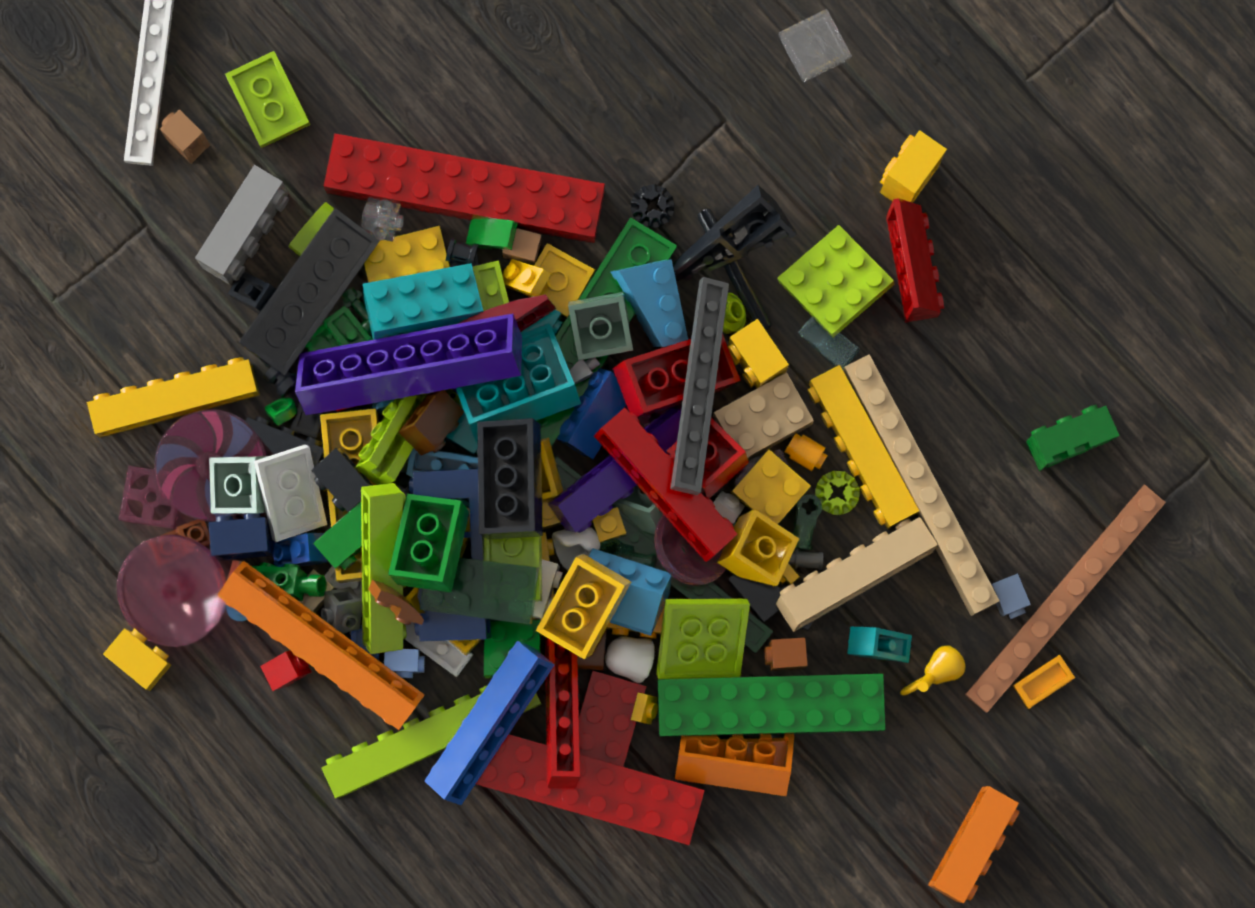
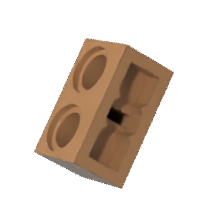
(184, 136)

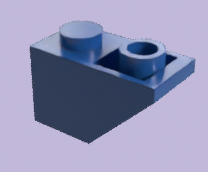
(298, 551)

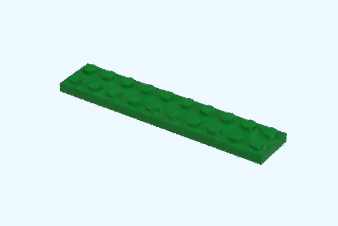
(632, 248)

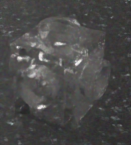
(382, 219)

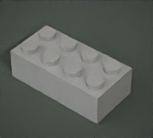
(243, 225)

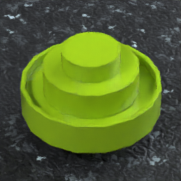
(734, 314)

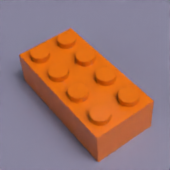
(973, 845)

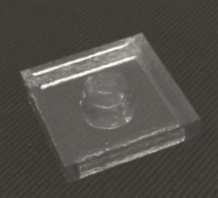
(814, 45)

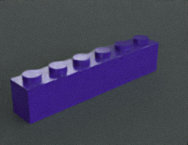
(608, 481)

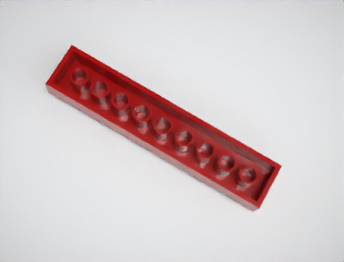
(464, 187)

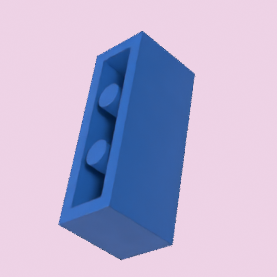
(598, 406)

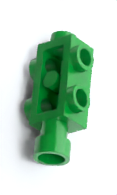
(296, 580)

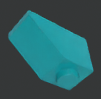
(879, 644)

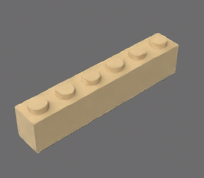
(856, 573)

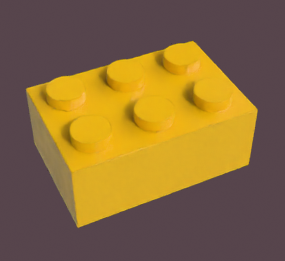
(912, 168)
(583, 606)

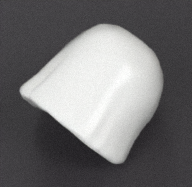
(572, 544)
(630, 657)

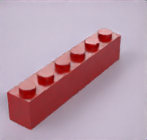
(653, 471)
(562, 717)

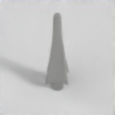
(583, 369)

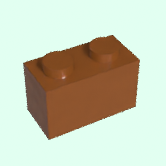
(786, 654)

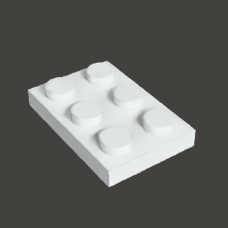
(290, 493)

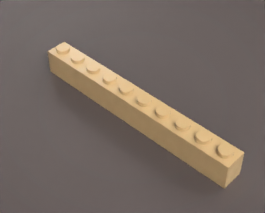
(932, 505)

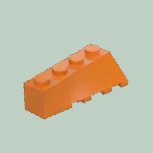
(737, 762)

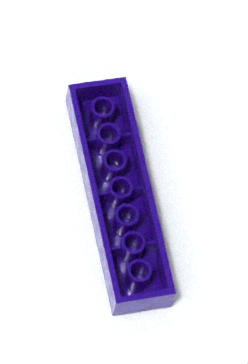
(409, 364)

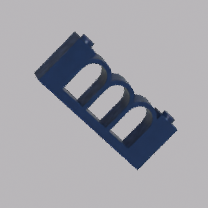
(452, 485)

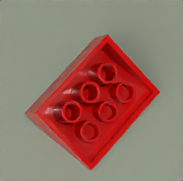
(913, 261)

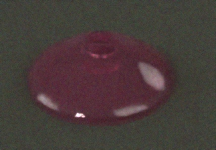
(686, 566)

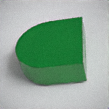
(281, 410)

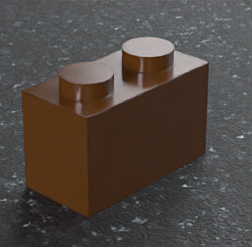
(432, 422)

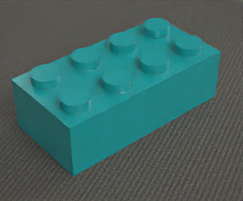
(421, 301)

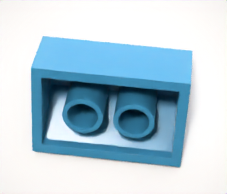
(645, 595)

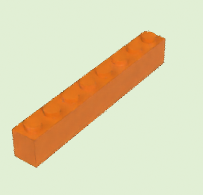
(320, 645)

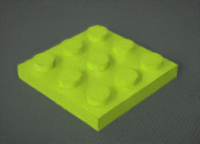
(835, 281)
(702, 638)

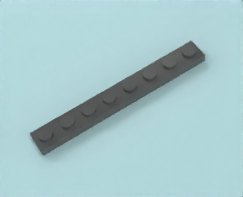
(699, 386)

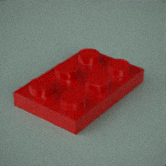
(606, 718)

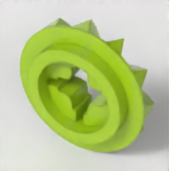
(851, 493)

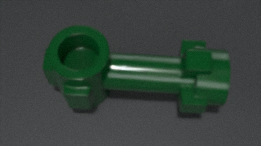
(352, 298)

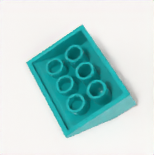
(538, 393)

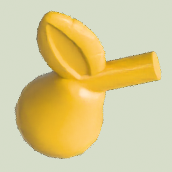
(943, 666)

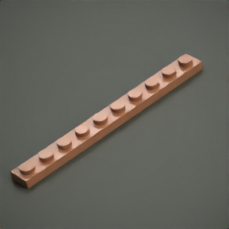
(1065, 598)

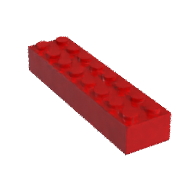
(601, 793)

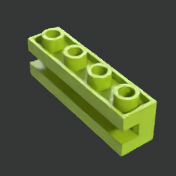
(388, 450)

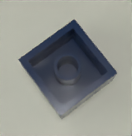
(240, 538)

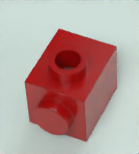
(285, 670)

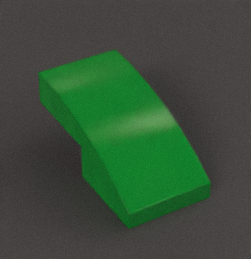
(492, 233)

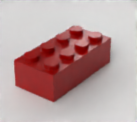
(659, 377)

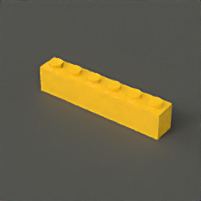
(173, 398)
(863, 447)

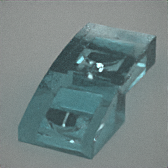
(836, 349)

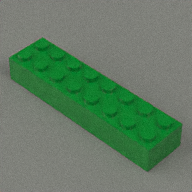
(771, 705)

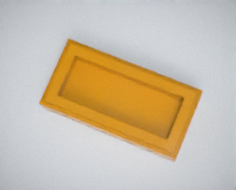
(1043, 681)

